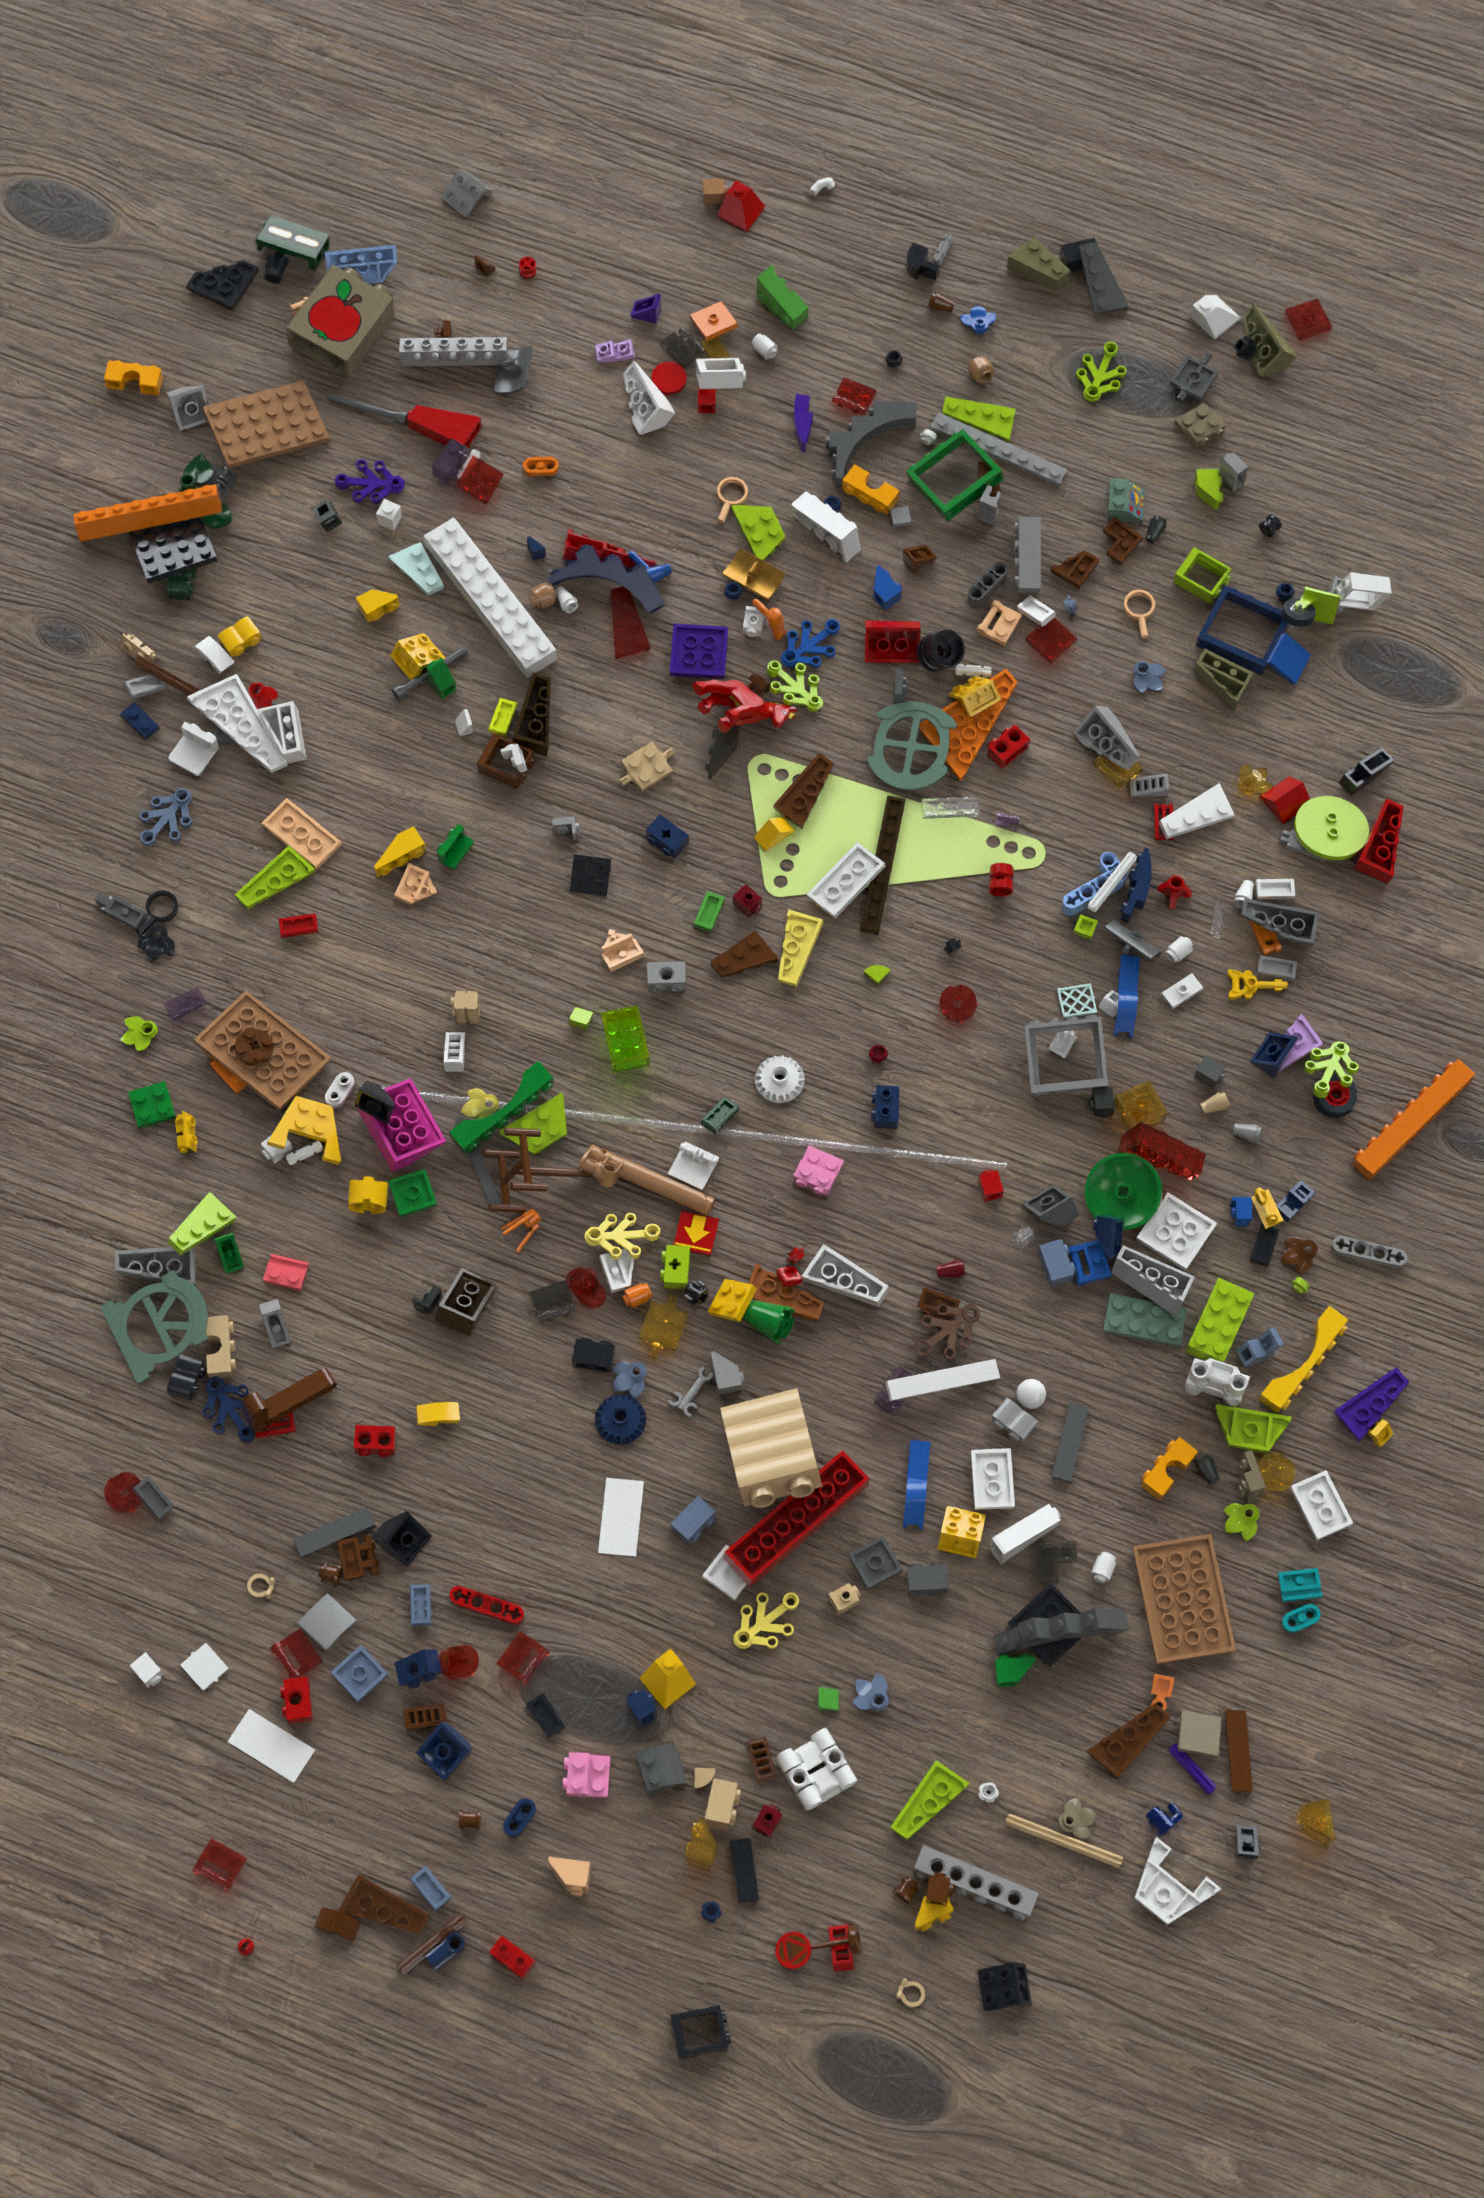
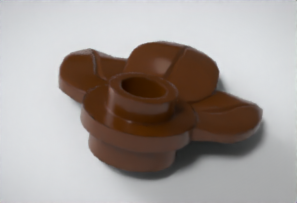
(1297, 1256)

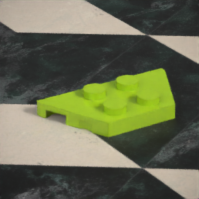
(759, 528)
(548, 1118)
(1250, 1428)

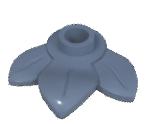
(1149, 679)
(628, 1380)
(870, 1691)

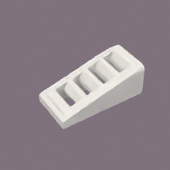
(454, 1063)

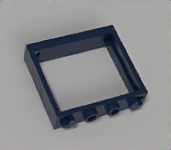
(1231, 652)

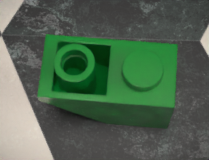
(441, 678)
(1012, 1670)

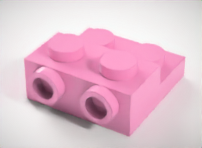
(817, 1171)
(586, 1775)

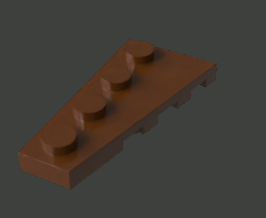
(803, 793)
(380, 1905)

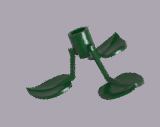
(200, 472)

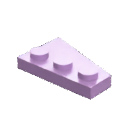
(1306, 1040)

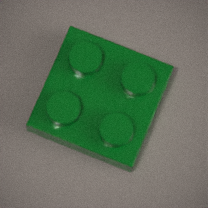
(152, 1104)
(412, 1193)

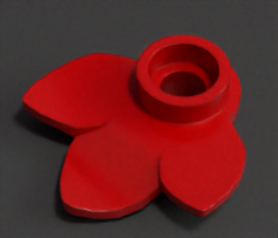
(264, 697)

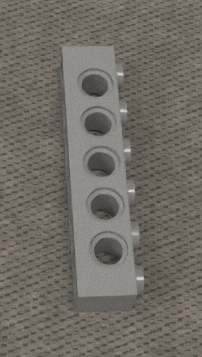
(453, 351)
(987, 1880)

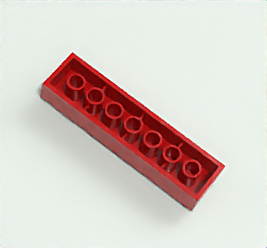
(795, 1520)

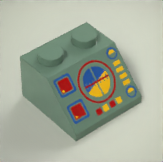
(1125, 501)

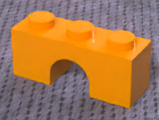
(119, 373)
(881, 499)
(1178, 1454)

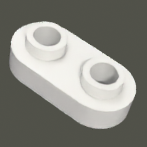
(340, 1089)

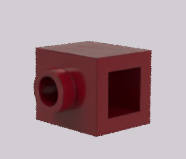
(747, 901)
(767, 1820)

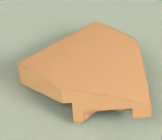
(414, 885)
(620, 950)

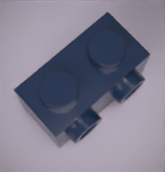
(886, 1107)
(641, 1707)

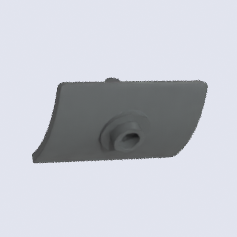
(514, 371)
(1132, 939)

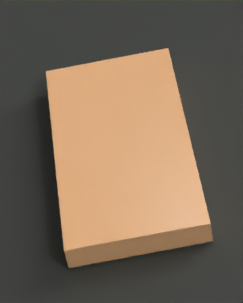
(301, 833)

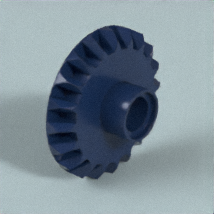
(620, 1431)

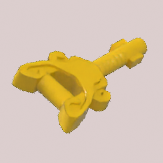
(1250, 984)

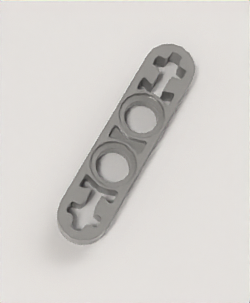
(1369, 1248)

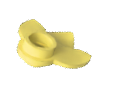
(477, 1105)

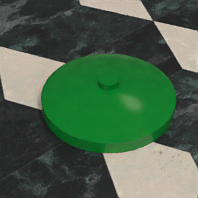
(1124, 1188)

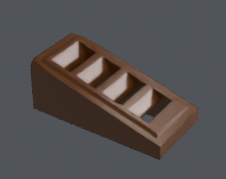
(417, 1710)
(754, 1743)

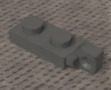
(121, 911)

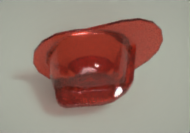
(586, 1287)
(459, 1661)

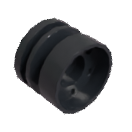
(949, 650)

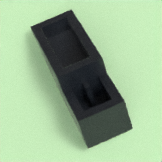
(1366, 771)

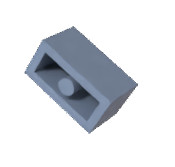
(1056, 1262)
(693, 1520)

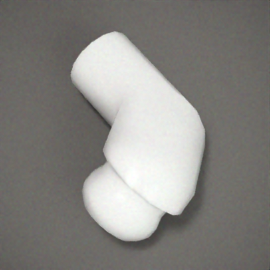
(826, 182)

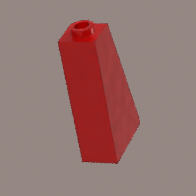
(444, 425)

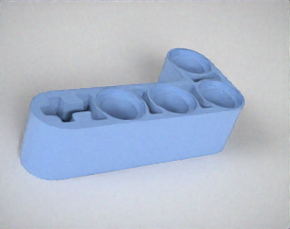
(1092, 886)

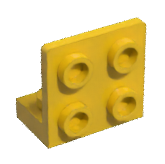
(414, 654)
(976, 695)
(961, 1532)

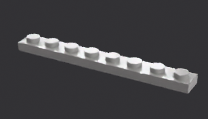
(1002, 450)

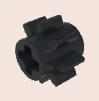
(1245, 347)
(696, 1292)

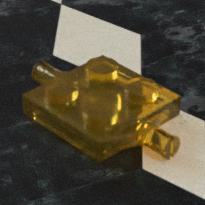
(663, 1326)

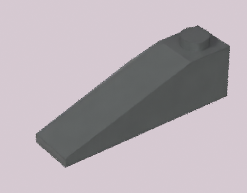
(1289, 922)

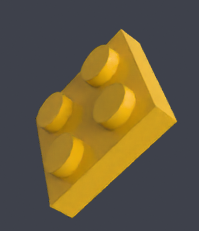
(732, 1300)

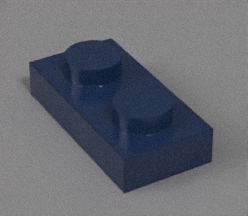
(139, 721)

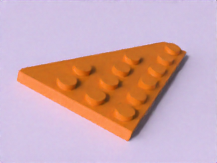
(970, 731)

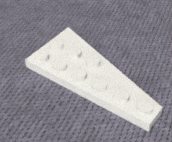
(235, 714)

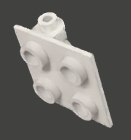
(693, 1165)

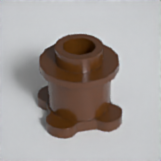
(330, 1573)
(906, 1889)

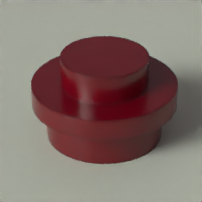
(878, 1053)

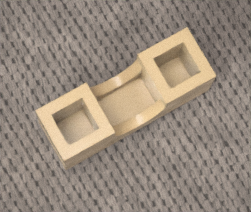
(221, 1363)

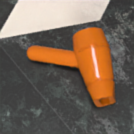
(774, 619)

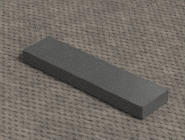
(1070, 1442)
(333, 1532)

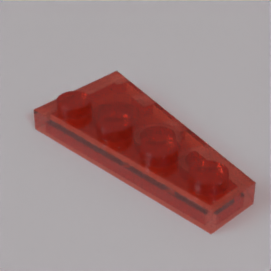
(627, 625)

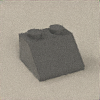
(660, 1768)

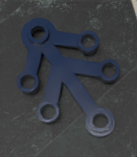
(227, 1405)

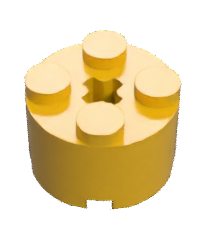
(367, 1195)

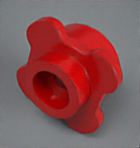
(796, 1254)

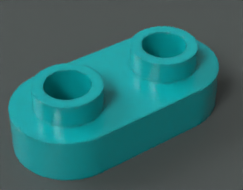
(1300, 1619)

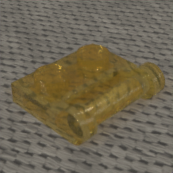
(1127, 775)

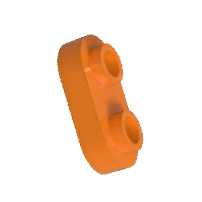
(540, 465)

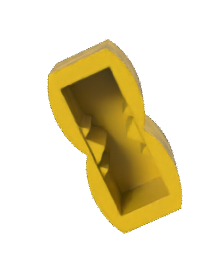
(239, 637)

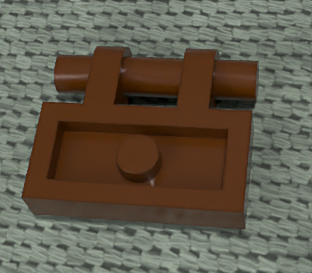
(351, 1557)

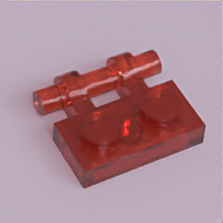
(855, 392)

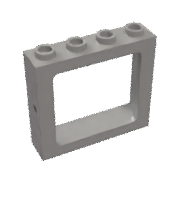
(1071, 1023)

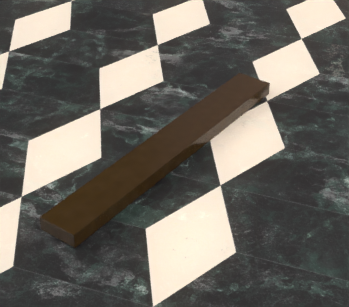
(885, 852)

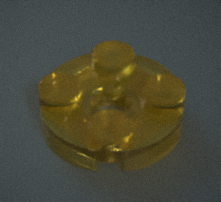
(1280, 1463)

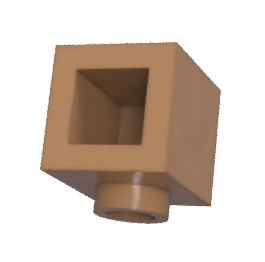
(714, 191)

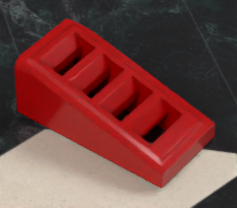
(846, 1959)

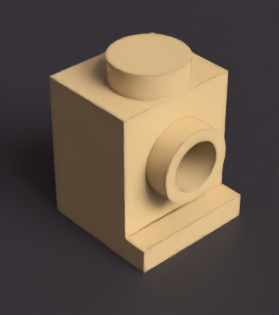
(841, 1604)

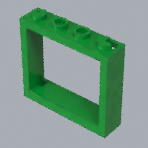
(969, 495)

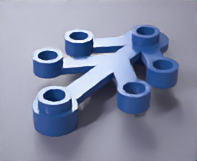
(808, 646)

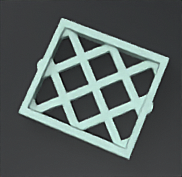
(1075, 988)

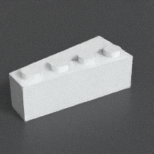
(827, 525)

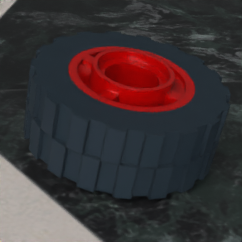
(1337, 1107)

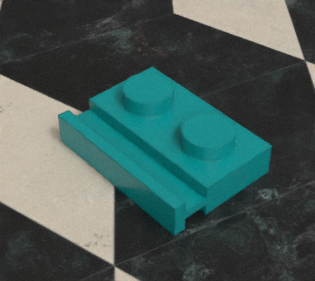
(1299, 1585)

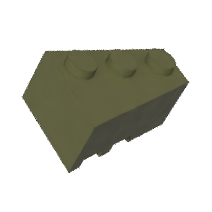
(1039, 264)
(1223, 677)

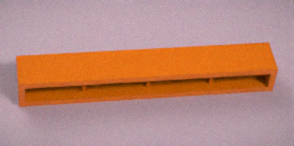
(147, 513)
(1413, 1119)

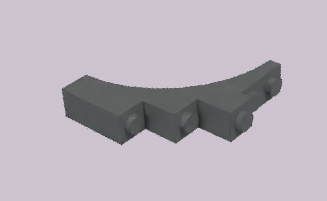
(881, 418)
(1060, 1627)

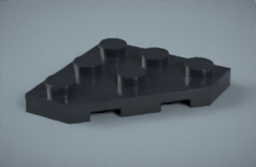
(224, 283)

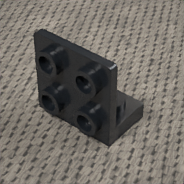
(1004, 1986)

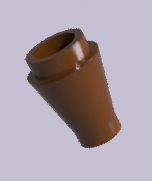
(939, 302)

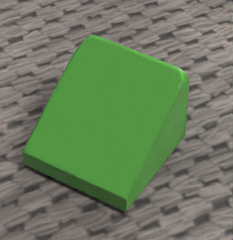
(828, 1699)

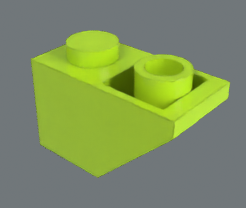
(1207, 487)

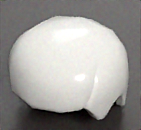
(1031, 1393)

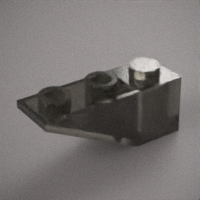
(722, 748)

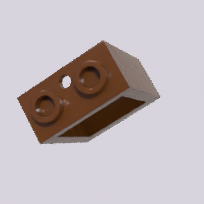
(490, 751)

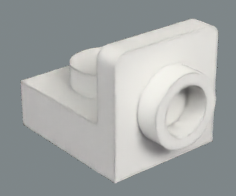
(515, 753)
(1063, 1043)

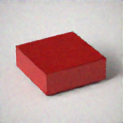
(789, 1276)

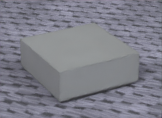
(900, 516)

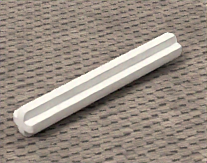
(1112, 881)

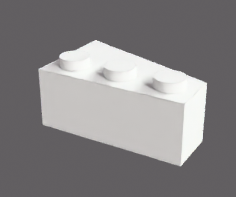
(286, 729)

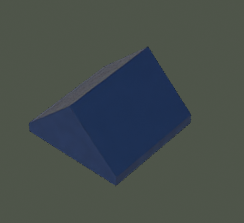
(1273, 1052)

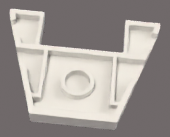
(1163, 1893)

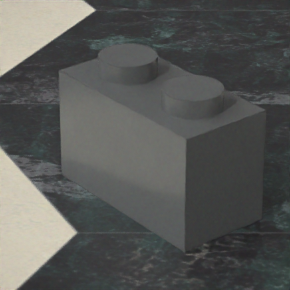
(927, 1579)

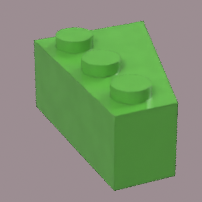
(780, 299)

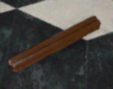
(166, 676)
(430, 1944)

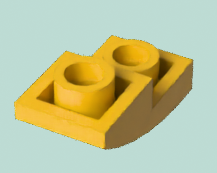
(436, 1413)

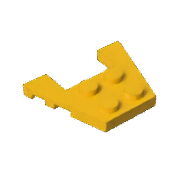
(311, 1121)

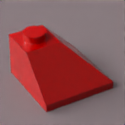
(741, 207)

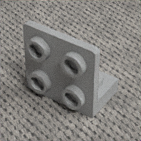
(465, 192)

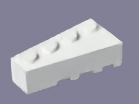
(842, 1276)

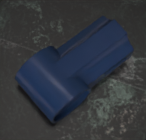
(444, 1952)

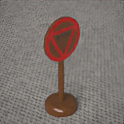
(795, 1949)

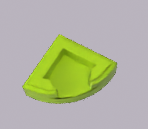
(877, 973)

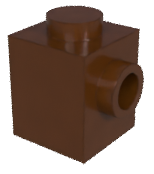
(939, 1889)

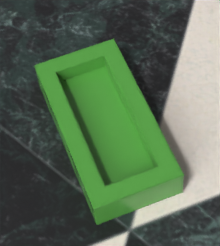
(709, 911)

